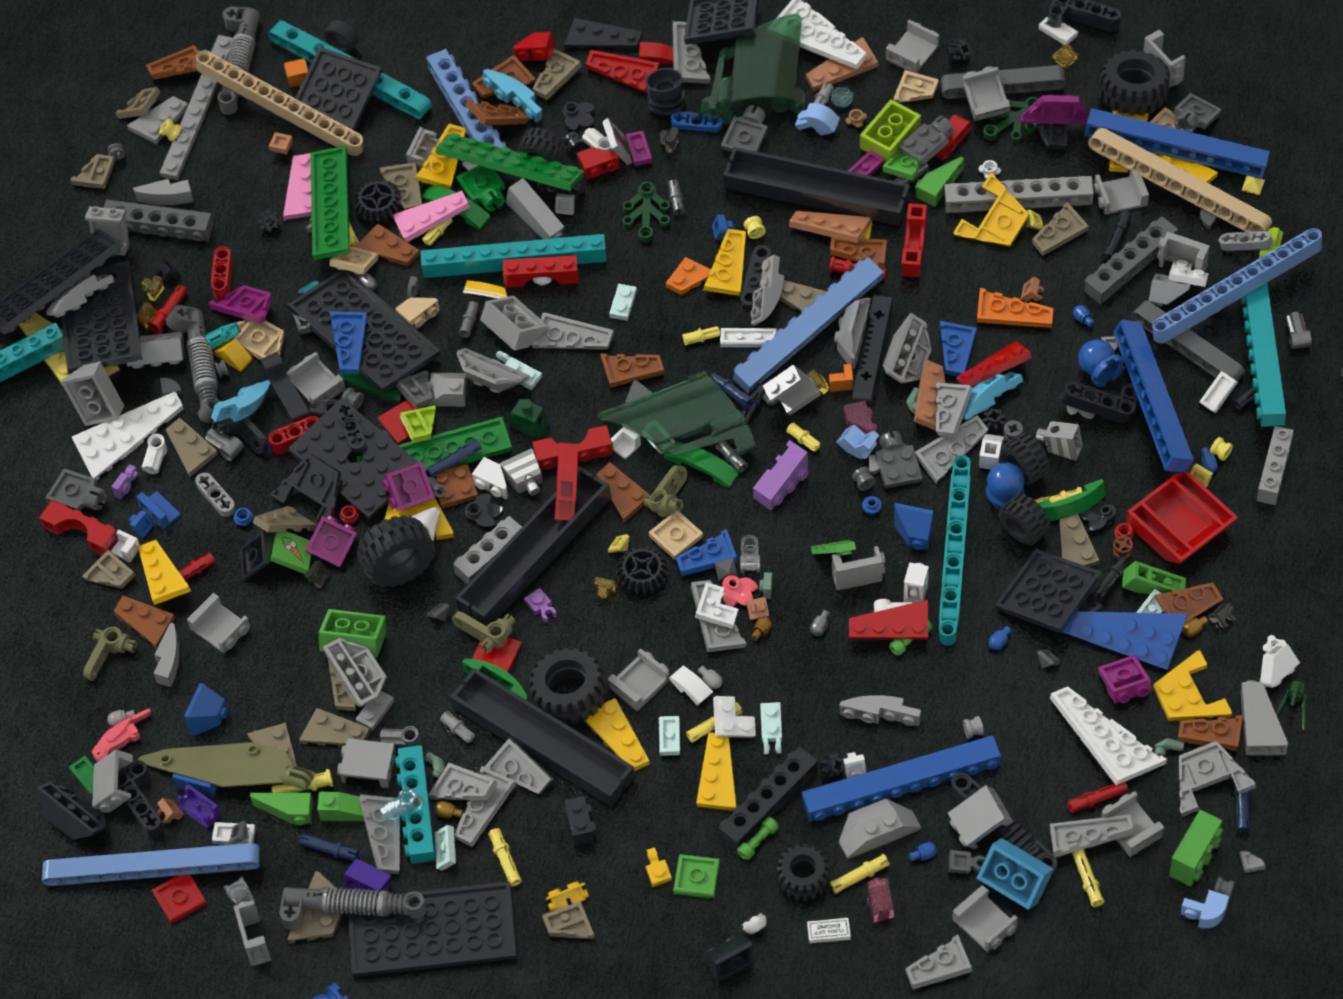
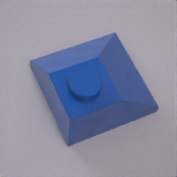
(914, 525)
(205, 710)

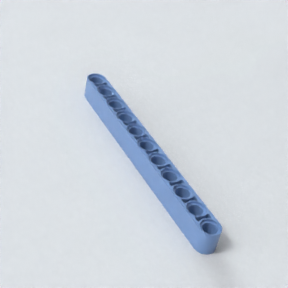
(1237, 285)
(150, 864)

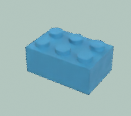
(1015, 873)

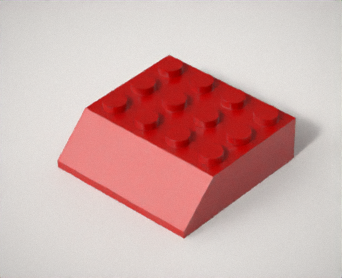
(1179, 517)

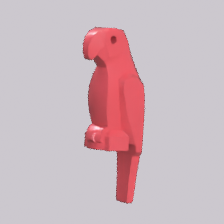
(119, 736)

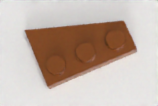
(626, 494)
(145, 619)
(1204, 732)

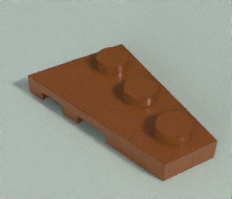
(174, 64)
(510, 67)
(498, 115)
(388, 246)
(871, 248)
(626, 369)
(1189, 600)

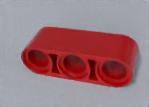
(961, 129)
(221, 272)
(286, 437)

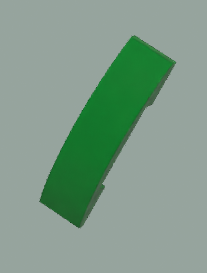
(473, 216)
(707, 463)
(1075, 504)
(496, 674)

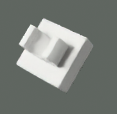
(854, 765)

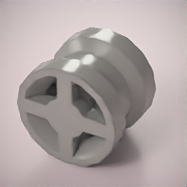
(973, 727)

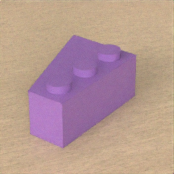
(783, 477)

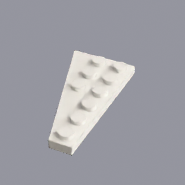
(822, 37)
(117, 438)

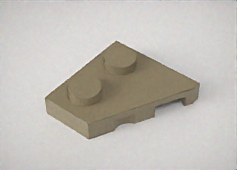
(109, 571)

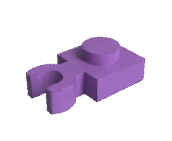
(123, 482)
(540, 603)

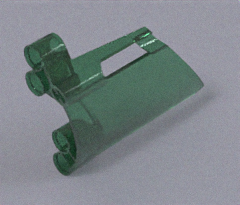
(762, 69)
(683, 410)

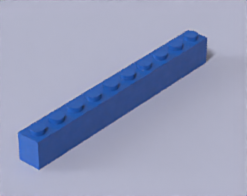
(1181, 144)
(1153, 396)
(900, 778)

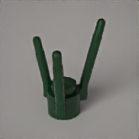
(1296, 694)

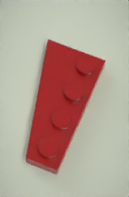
(622, 68)
(995, 364)
(894, 623)

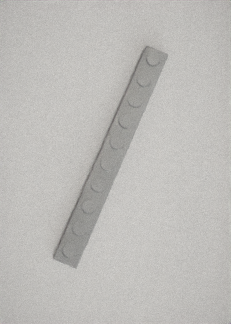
(194, 116)

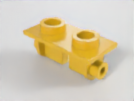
(574, 892)

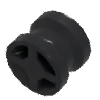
(573, 143)

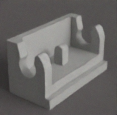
(421, 147)

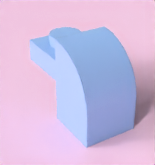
(819, 118)
(857, 442)
(1210, 913)

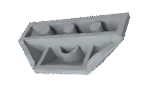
(852, 330)
(908, 350)
(489, 372)
(355, 670)
(876, 826)

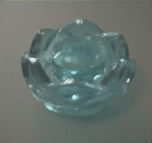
(841, 97)

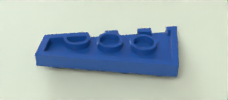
(349, 339)

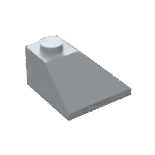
(1165, 291)
(448, 389)

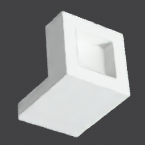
(625, 442)
(126, 547)

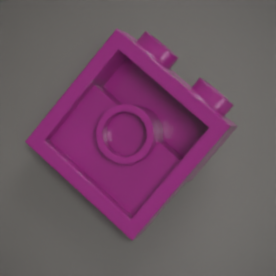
(408, 487)
(331, 541)
(1125, 679)

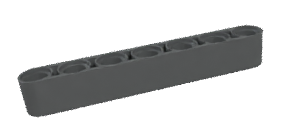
(1012, 81)
(1191, 345)

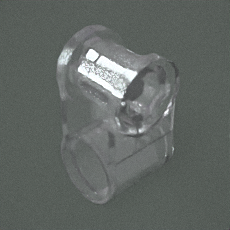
(749, 556)
(239, 892)

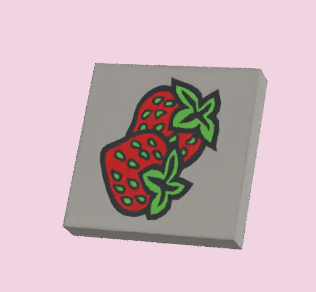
(617, 141)

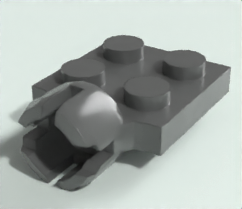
(1194, 113)
(746, 131)
(927, 140)
(897, 461)
(76, 491)

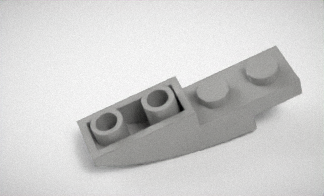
(771, 287)
(74, 297)
(876, 706)

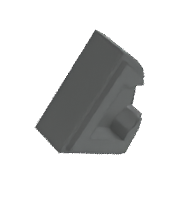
(1207, 218)
(413, 287)
(169, 386)

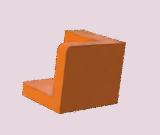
(296, 72)
(842, 381)

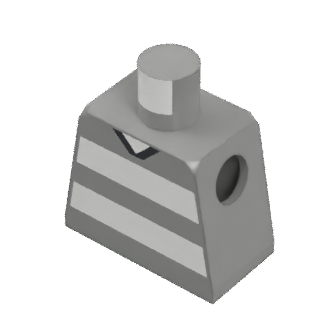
(1062, 439)
(523, 472)

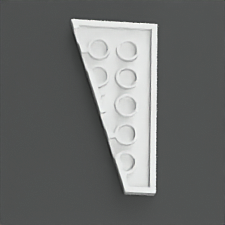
(1107, 740)

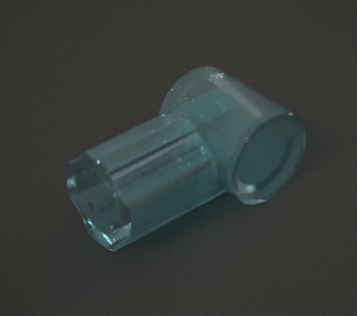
(402, 804)

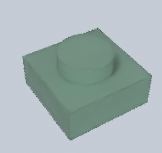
(766, 585)

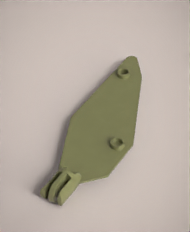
(231, 765)

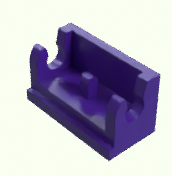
(198, 807)
(364, 876)

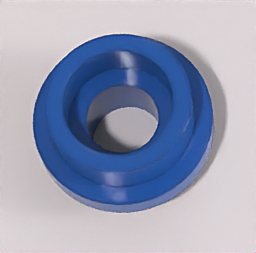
(871, 510)
(243, 512)

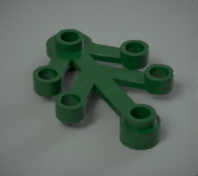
(991, 131)
(646, 209)

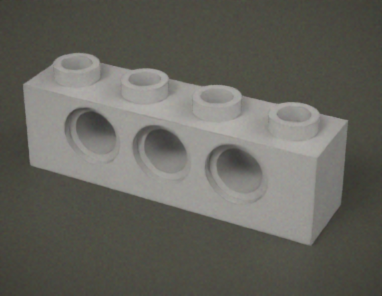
(1275, 465)
(477, 552)

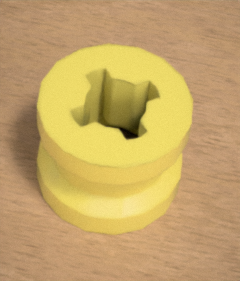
(170, 129)
(754, 227)
(1221, 448)

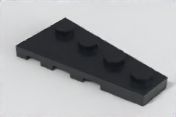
(599, 35)

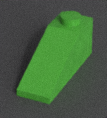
(932, 185)
(1145, 578)
(291, 807)
(339, 807)

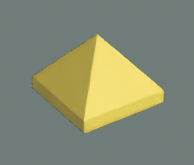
(1253, 185)
(1034, 220)
(620, 544)

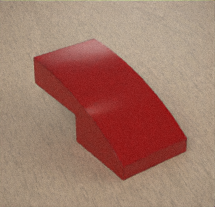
(656, 51)

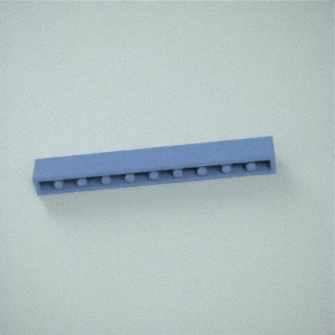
(807, 325)

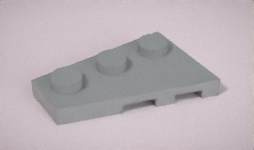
(150, 124)
(951, 406)
(519, 766)
(462, 784)
(941, 965)

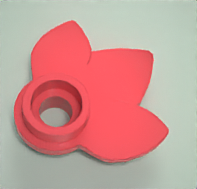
(738, 593)

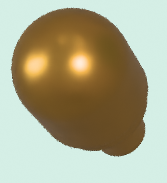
(1194, 626)
(761, 627)
(447, 810)

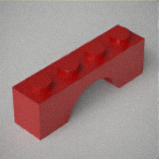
(914, 240)
(519, 271)
(596, 444)
(59, 518)

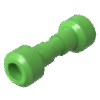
(898, 646)
(746, 850)

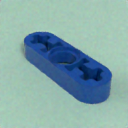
(694, 116)

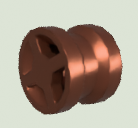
(1120, 543)

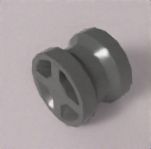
(353, 398)
(1009, 426)
(863, 478)
(1224, 887)

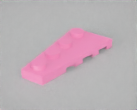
(299, 189)
(429, 215)

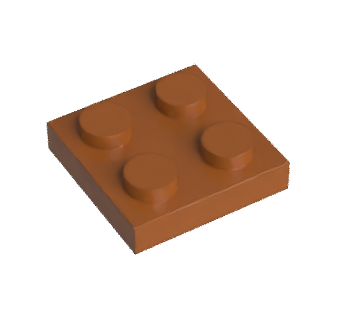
(458, 486)

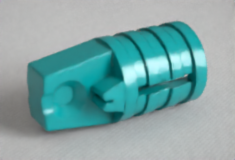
(226, 332)

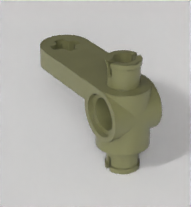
(663, 498)
(486, 633)
(105, 646)

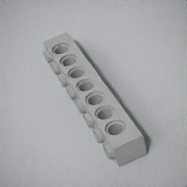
(1028, 193)

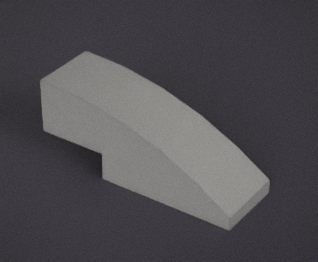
(164, 193)
(167, 657)

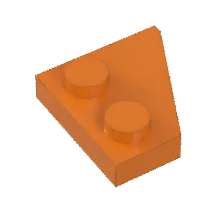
(687, 276)

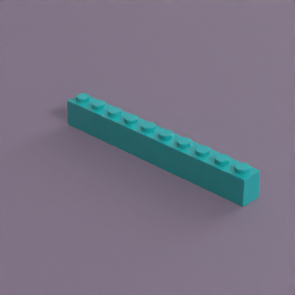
(491, 256)
(1264, 357)

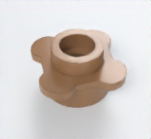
(856, 118)

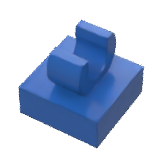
(721, 226)
(141, 523)

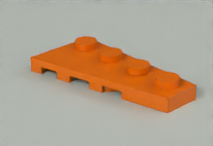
(1004, 310)

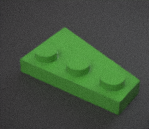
(901, 166)
(841, 547)

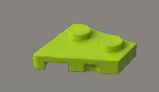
(419, 423)

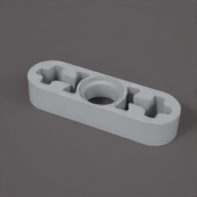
(1256, 240)
(216, 502)

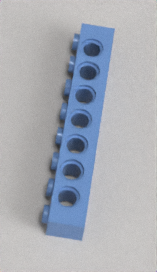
(457, 92)

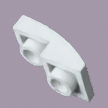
(689, 682)

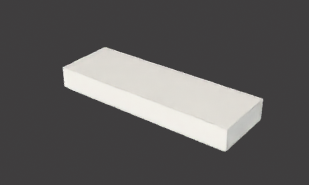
(745, 336)

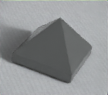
(725, 568)
(439, 612)
(1047, 658)
(239, 833)

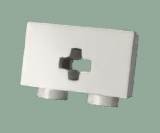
(916, 582)

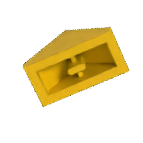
(233, 354)

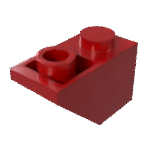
(535, 47)
(597, 162)

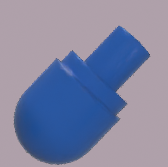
(1083, 315)
(1208, 460)
(999, 638)
(924, 851)

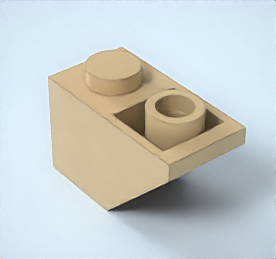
(418, 310)

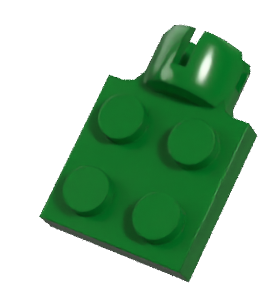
(483, 186)

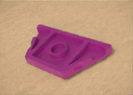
(1056, 110)
(245, 303)

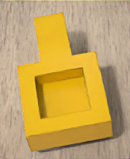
(657, 870)

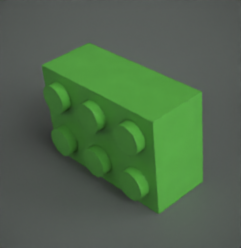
(353, 627)
(1196, 848)

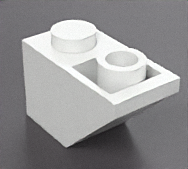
(990, 451)
(490, 477)
(1277, 664)

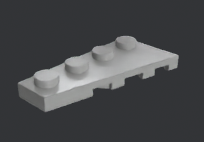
(687, 58)
(572, 334)
(939, 454)
(716, 636)
(481, 812)
(382, 834)
(1082, 834)

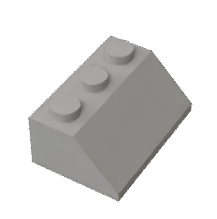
(512, 322)
(160, 349)
(93, 394)

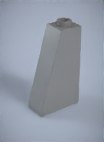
(533, 210)
(1260, 724)

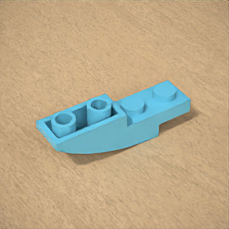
(511, 89)
(985, 392)
(243, 405)

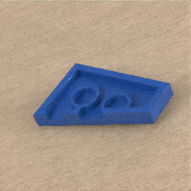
(957, 346)
(703, 557)

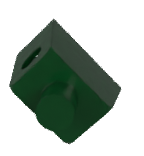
(529, 419)

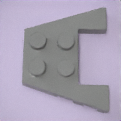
(1206, 767)

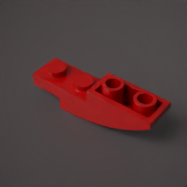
(566, 481)

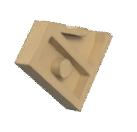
(915, 87)

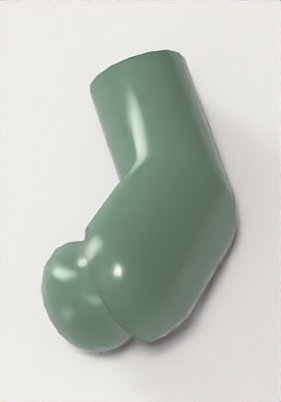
(912, 400)
(1167, 744)
(438, 764)

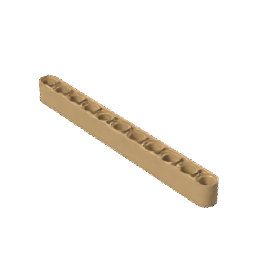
(223, 72)
(1179, 181)

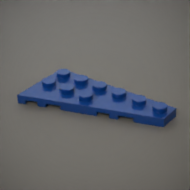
(1145, 635)

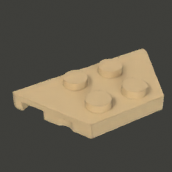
(259, 338)

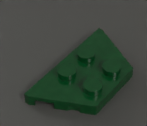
(360, 382)

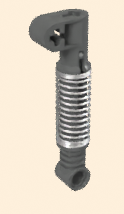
(245, 23)
(198, 347)
(348, 901)

